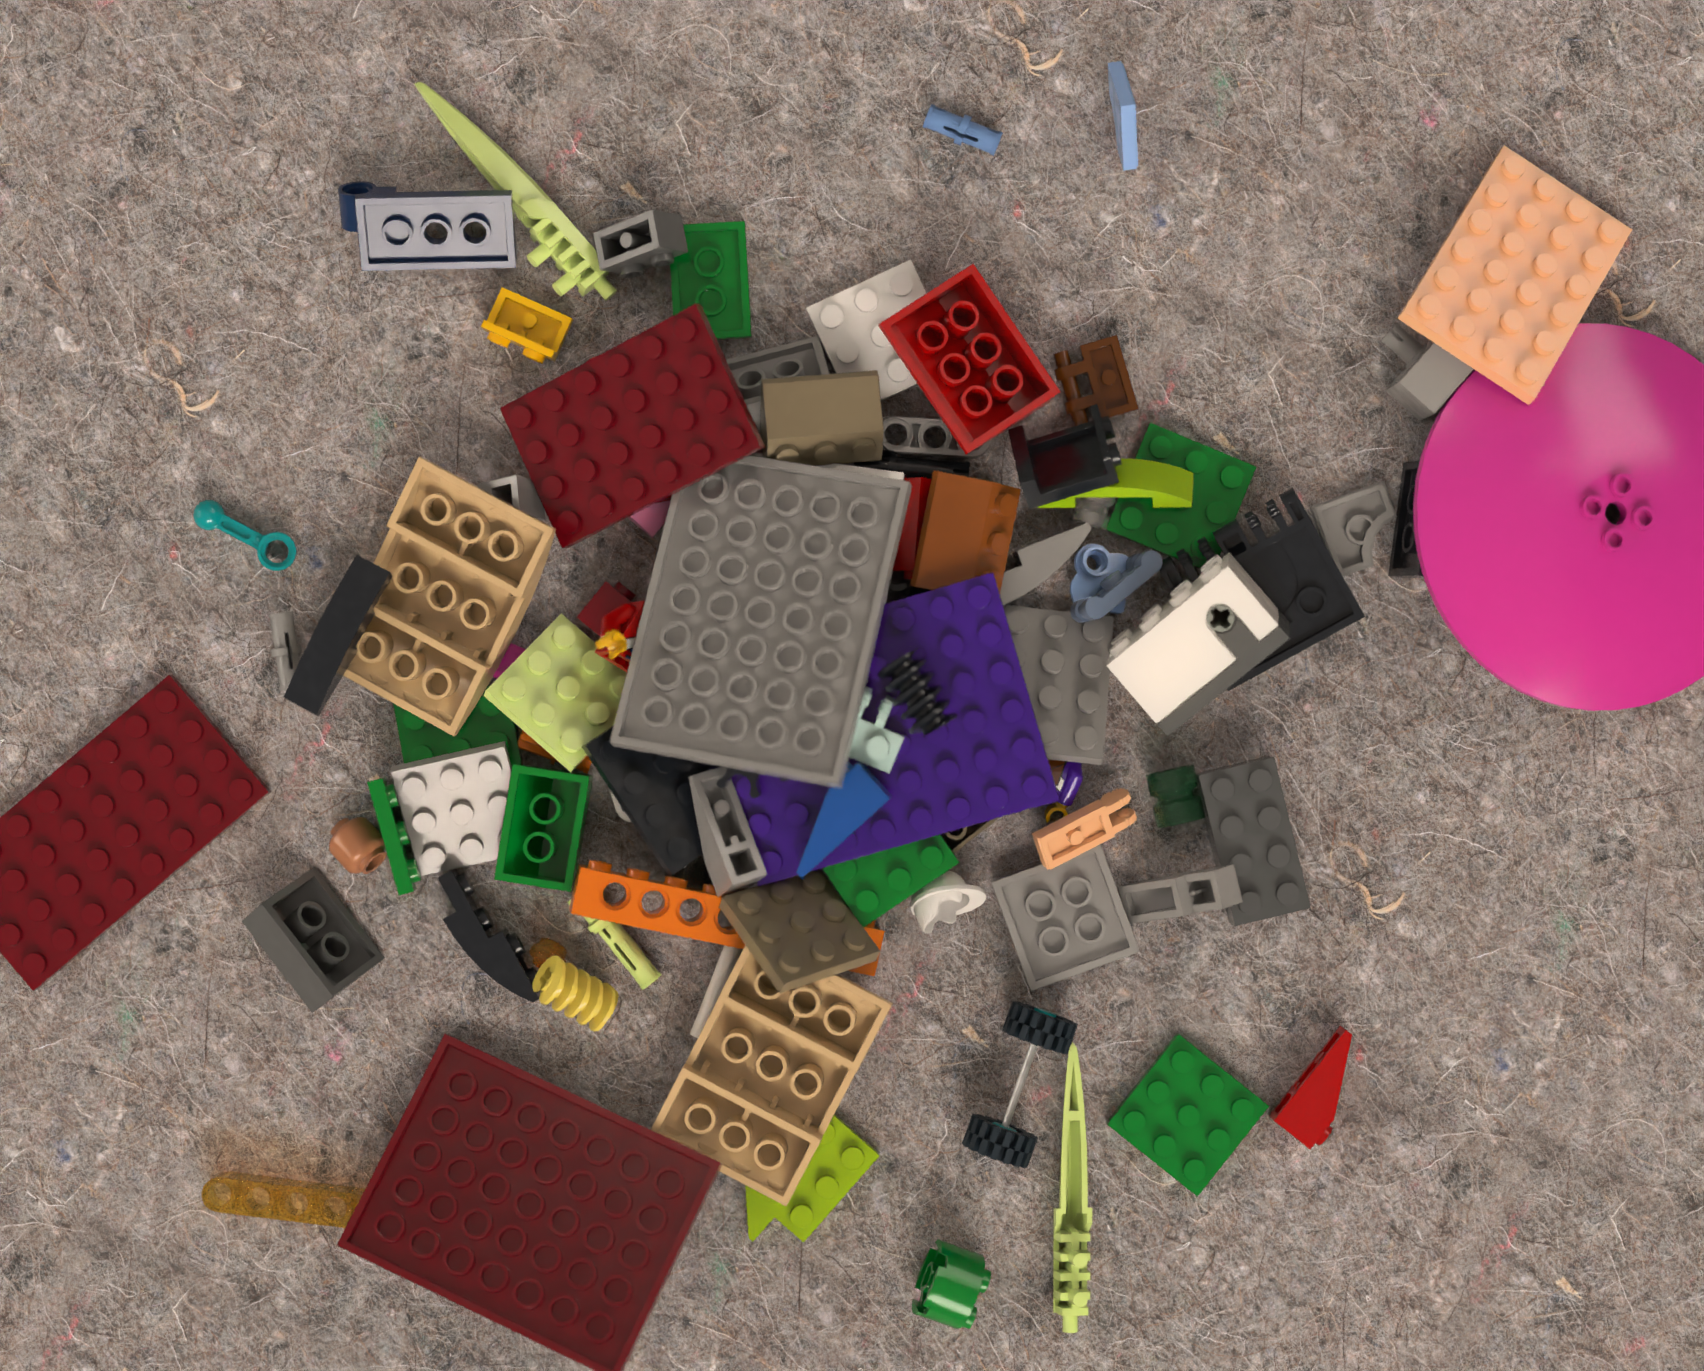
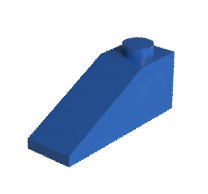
(843, 813)

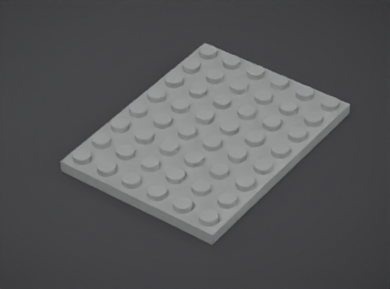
(763, 619)

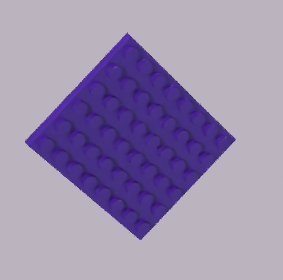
(952, 778)

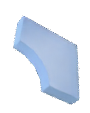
(1124, 115)

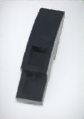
(495, 954)

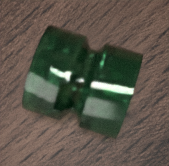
(1175, 796)

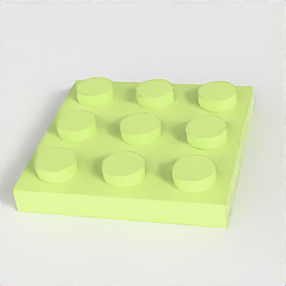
(560, 691)

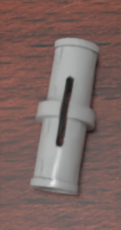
(285, 646)

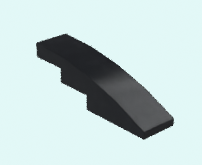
(337, 635)

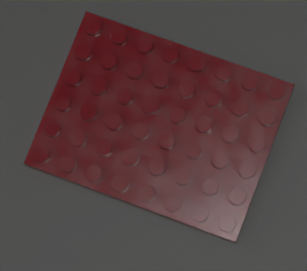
(530, 1206)

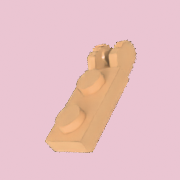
(1084, 828)

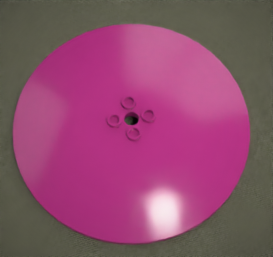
(1521, 532)

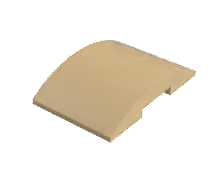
(454, 599)
(770, 1074)

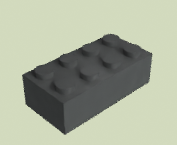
(1253, 831)

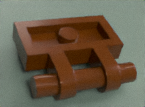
(1107, 379)

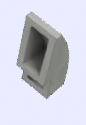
(1040, 562)
(1181, 894)

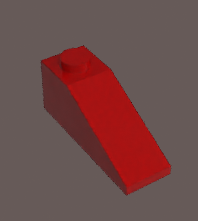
(1314, 1097)

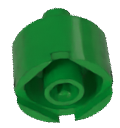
(950, 1285)

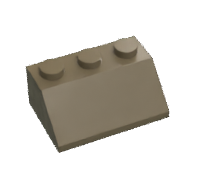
(822, 418)

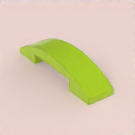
(1143, 478)

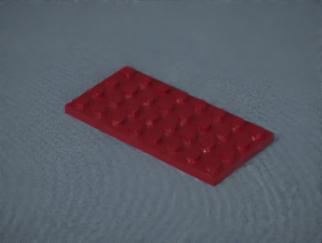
(115, 827)

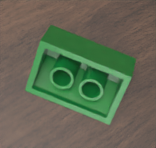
(543, 827)

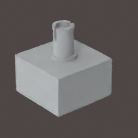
(1428, 376)

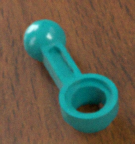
(211, 516)

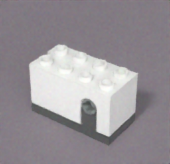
(1190, 652)

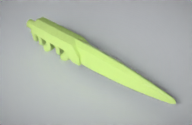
(530, 203)
(1073, 1216)

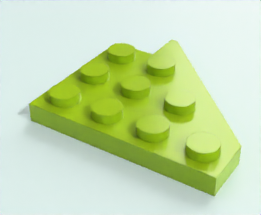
(832, 1172)

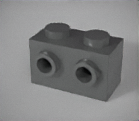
(640, 243)

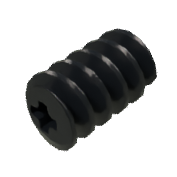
(916, 694)

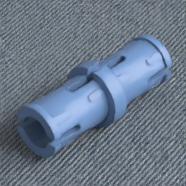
(962, 129)

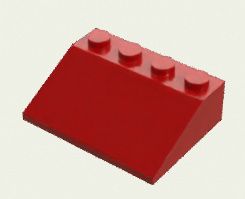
(969, 359)

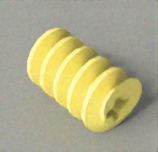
(575, 992)

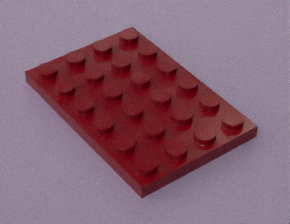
(632, 426)

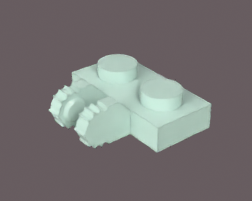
(873, 742)

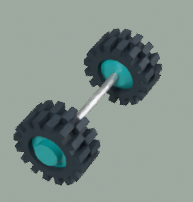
(1000, 1138)

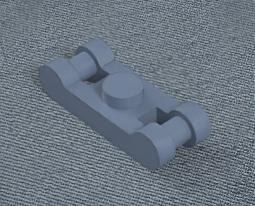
(1117, 587)

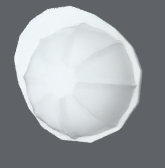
(944, 900)

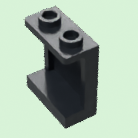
(1066, 460)

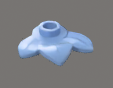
(1087, 581)

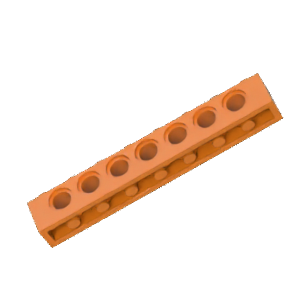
(589, 902)

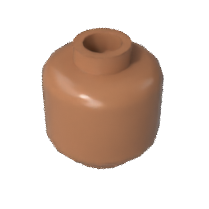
(357, 845)

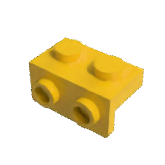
(527, 325)

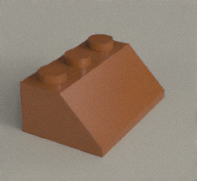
(964, 531)

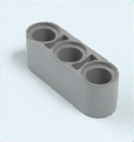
(915, 443)

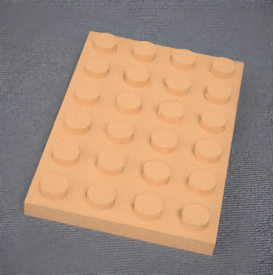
(1515, 275)

